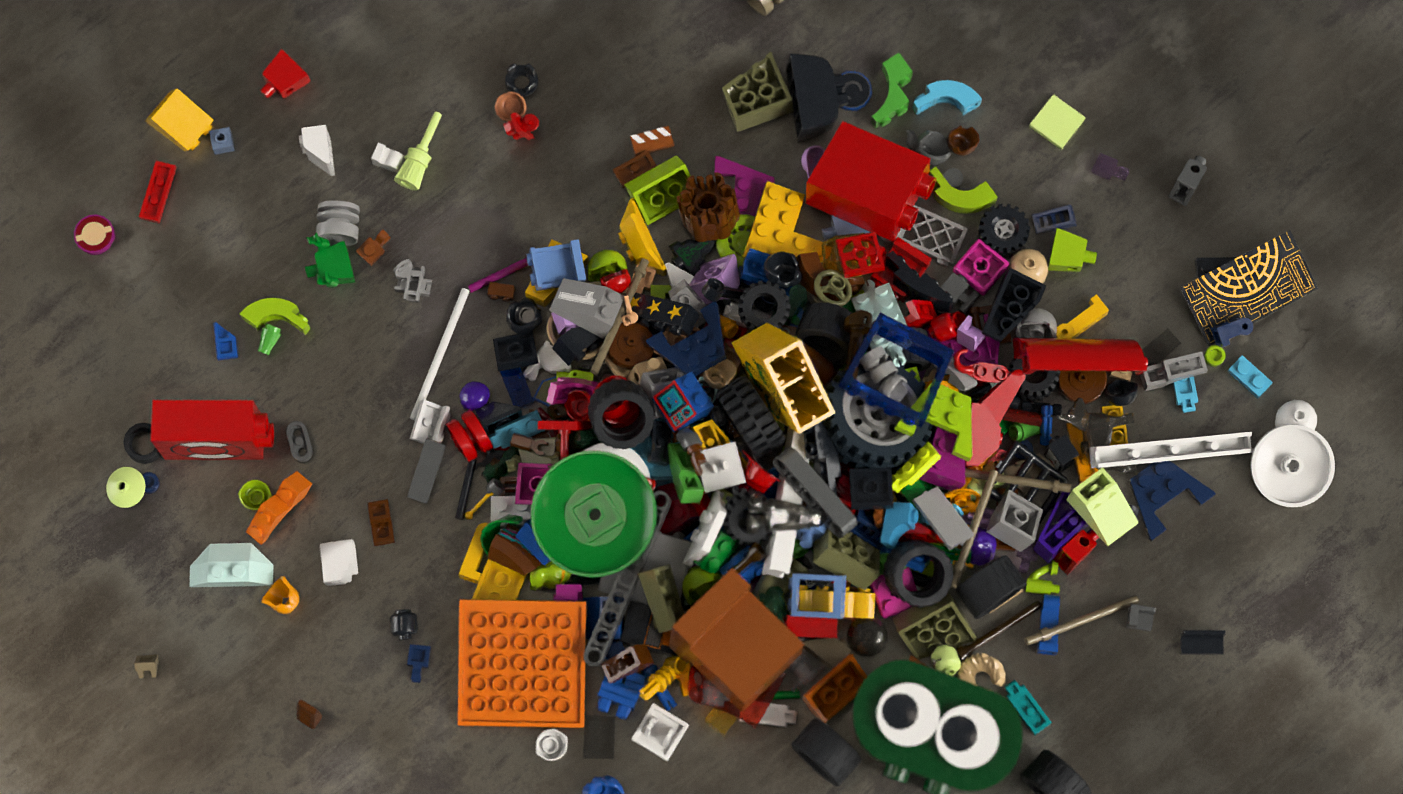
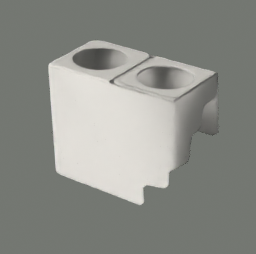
(338, 562)

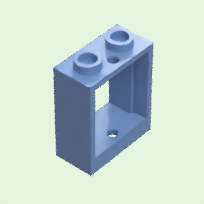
(838, 596)

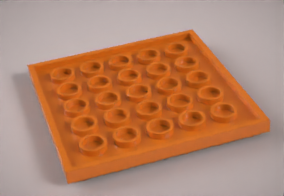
(521, 663)

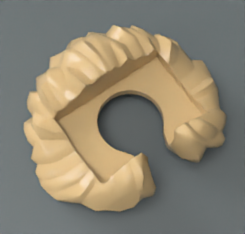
(984, 663)

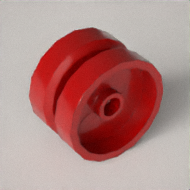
(471, 434)

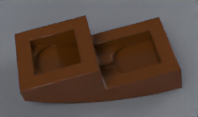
(381, 522)

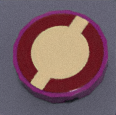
(94, 234)

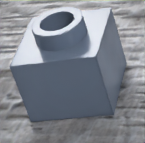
(226, 144)

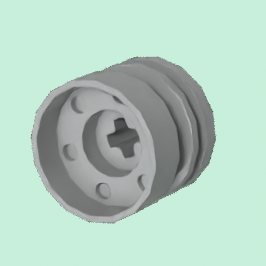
(338, 221)

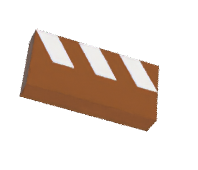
(652, 140)

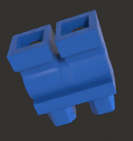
(621, 694)

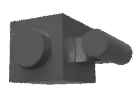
(957, 287)

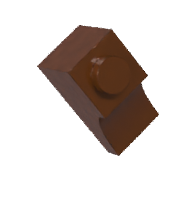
(627, 662)

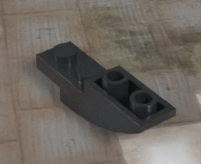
(918, 287)
(822, 450)

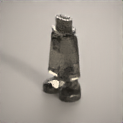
(782, 517)

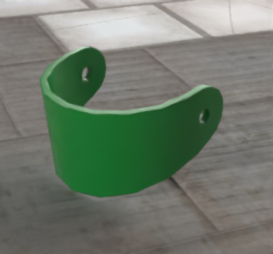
(493, 529)

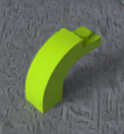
(962, 201)

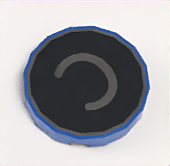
(858, 90)

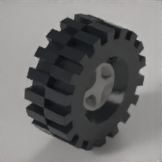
(1007, 221)

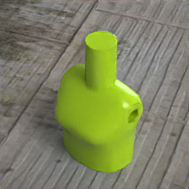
(576, 374)

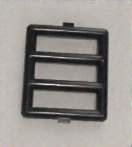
(1031, 458)

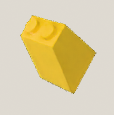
(180, 120)

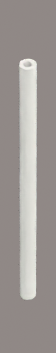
(440, 351)

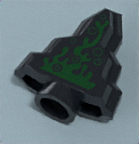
(690, 254)

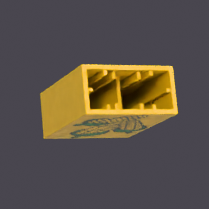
(783, 377)

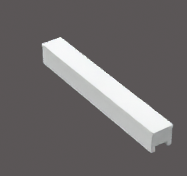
(1170, 450)
(781, 544)

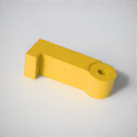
(1084, 320)
(473, 557)

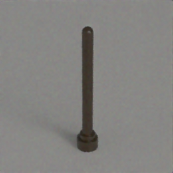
(754, 554)
(966, 651)

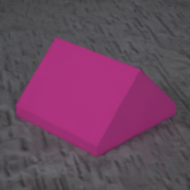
(527, 481)

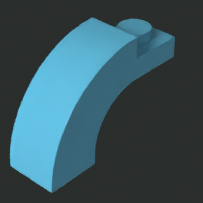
(947, 92)

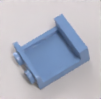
(554, 264)

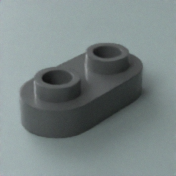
(299, 442)

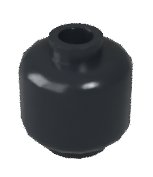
(404, 624)

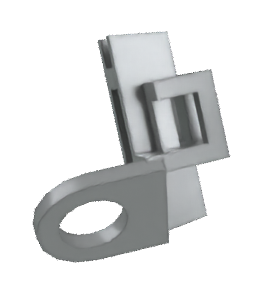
(417, 287)

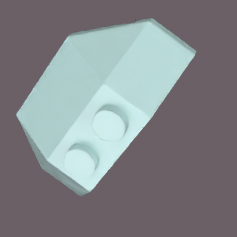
(231, 566)

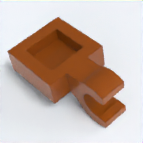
(372, 249)

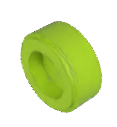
(1214, 356)

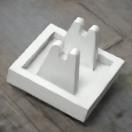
(660, 732)

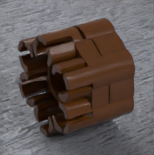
(709, 208)

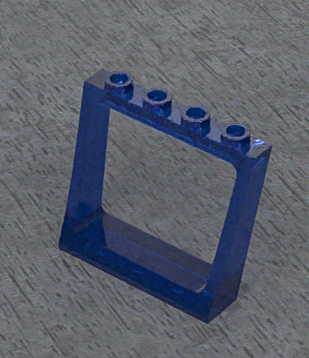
(913, 342)

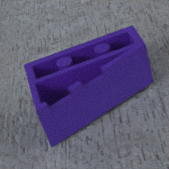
(1059, 529)

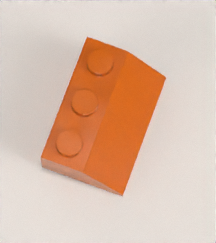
(835, 689)

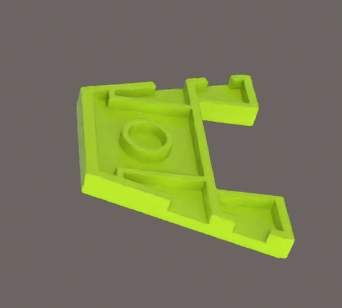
(950, 412)

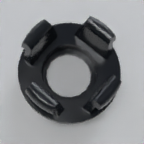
(521, 70)

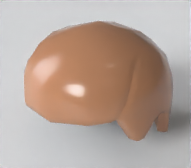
(508, 104)

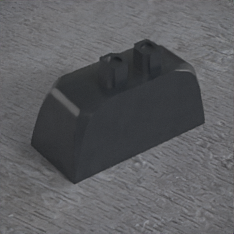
(814, 94)

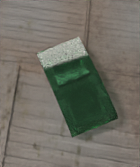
(499, 468)

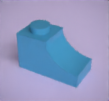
(897, 522)

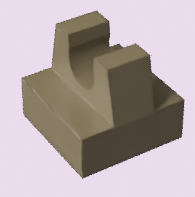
(146, 662)

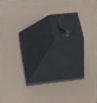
(497, 414)

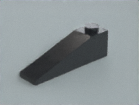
(1011, 304)

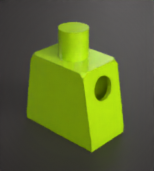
(1069, 252)

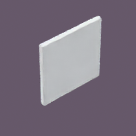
(722, 468)

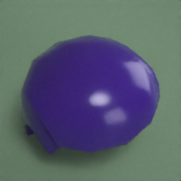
(474, 395)

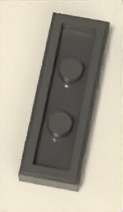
(426, 470)

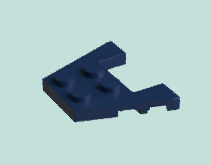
(698, 350)
(1158, 486)

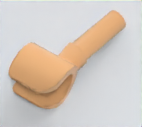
(631, 317)

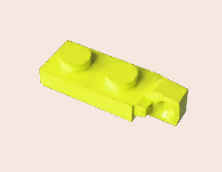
(915, 467)

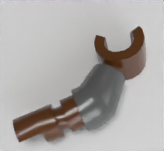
(691, 444)

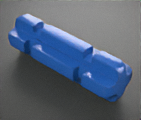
(1046, 426)

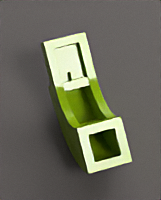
(274, 309)

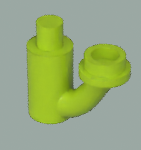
(1039, 586)

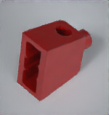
(283, 76)
(1076, 550)

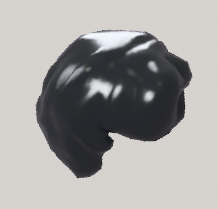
(782, 269)
(523, 316)

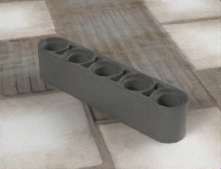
(815, 492)

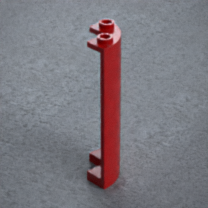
(1079, 354)

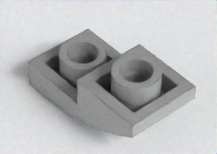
(959, 380)

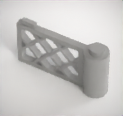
(939, 256)

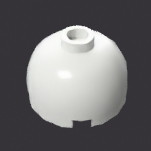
(1298, 413)

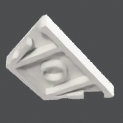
(708, 529)

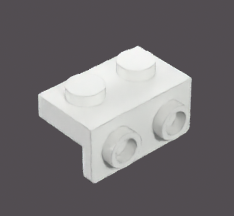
(430, 422)
(505, 505)

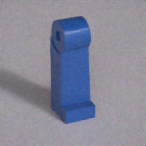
(1049, 618)

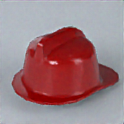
(757, 476)

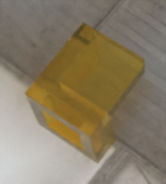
(720, 721)

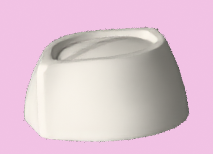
(551, 744)

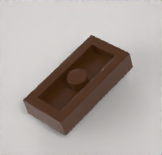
(634, 168)

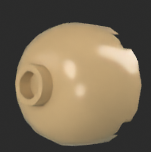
(1030, 263)

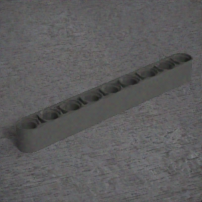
(627, 590)

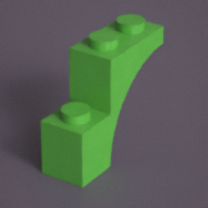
(897, 74)

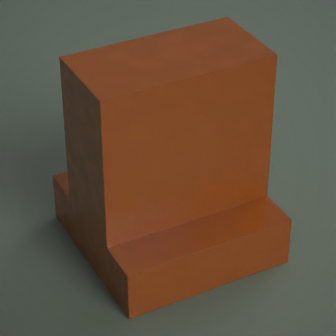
(735, 641)

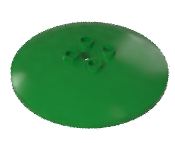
(564, 506)

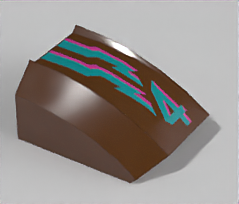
(511, 552)

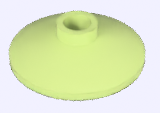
(133, 489)

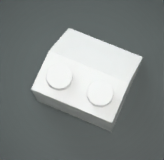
(317, 145)

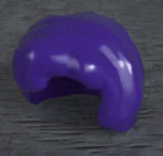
(983, 547)

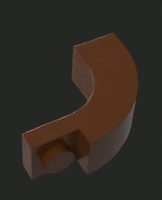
(810, 267)

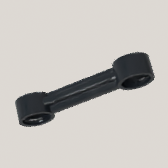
(715, 289)

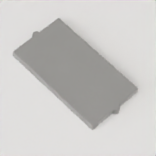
(943, 518)

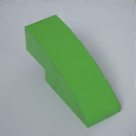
(685, 480)

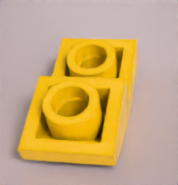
(1119, 433)

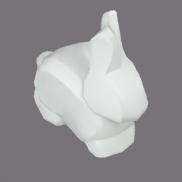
(548, 361)

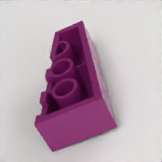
(949, 469)

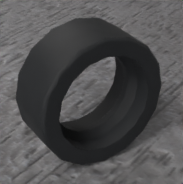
(130, 434)

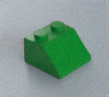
(719, 553)

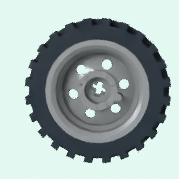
(855, 442)

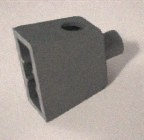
(1188, 180)

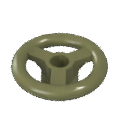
(834, 286)

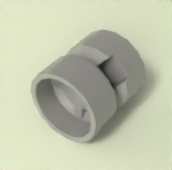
(878, 365)

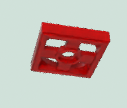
(863, 267)

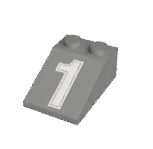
(587, 305)

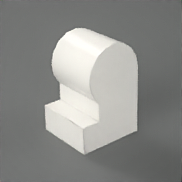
(387, 158)

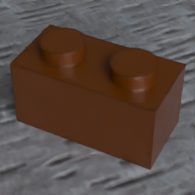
(501, 291)

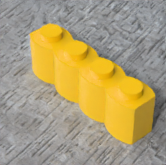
(857, 604)

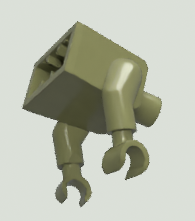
(551, 456)

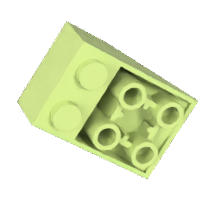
(1103, 506)

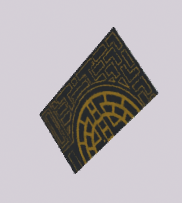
(1250, 285)

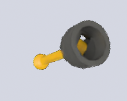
(493, 488)

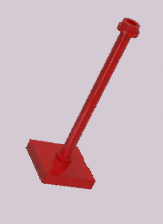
(564, 428)

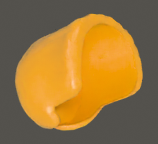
(278, 591)

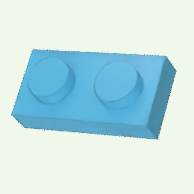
(1250, 376)

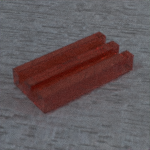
(1022, 416)

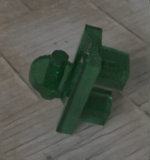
(775, 602)

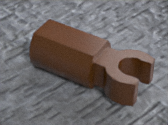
(527, 443)

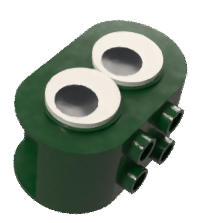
(936, 728)

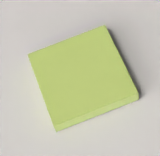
(1057, 122)

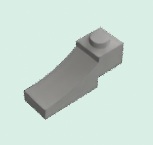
(1173, 371)

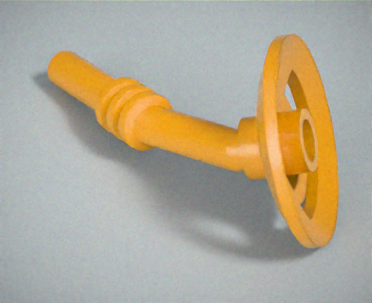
(962, 496)

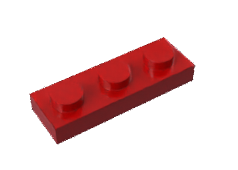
(157, 192)

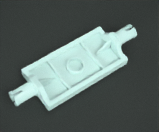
(884, 301)

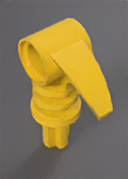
(668, 673)

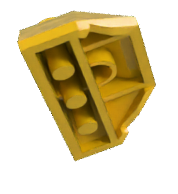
(638, 239)

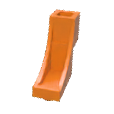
(273, 510)

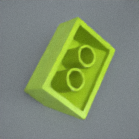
(658, 189)

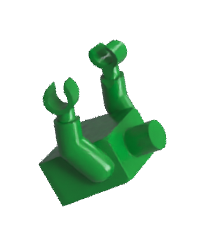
(331, 264)

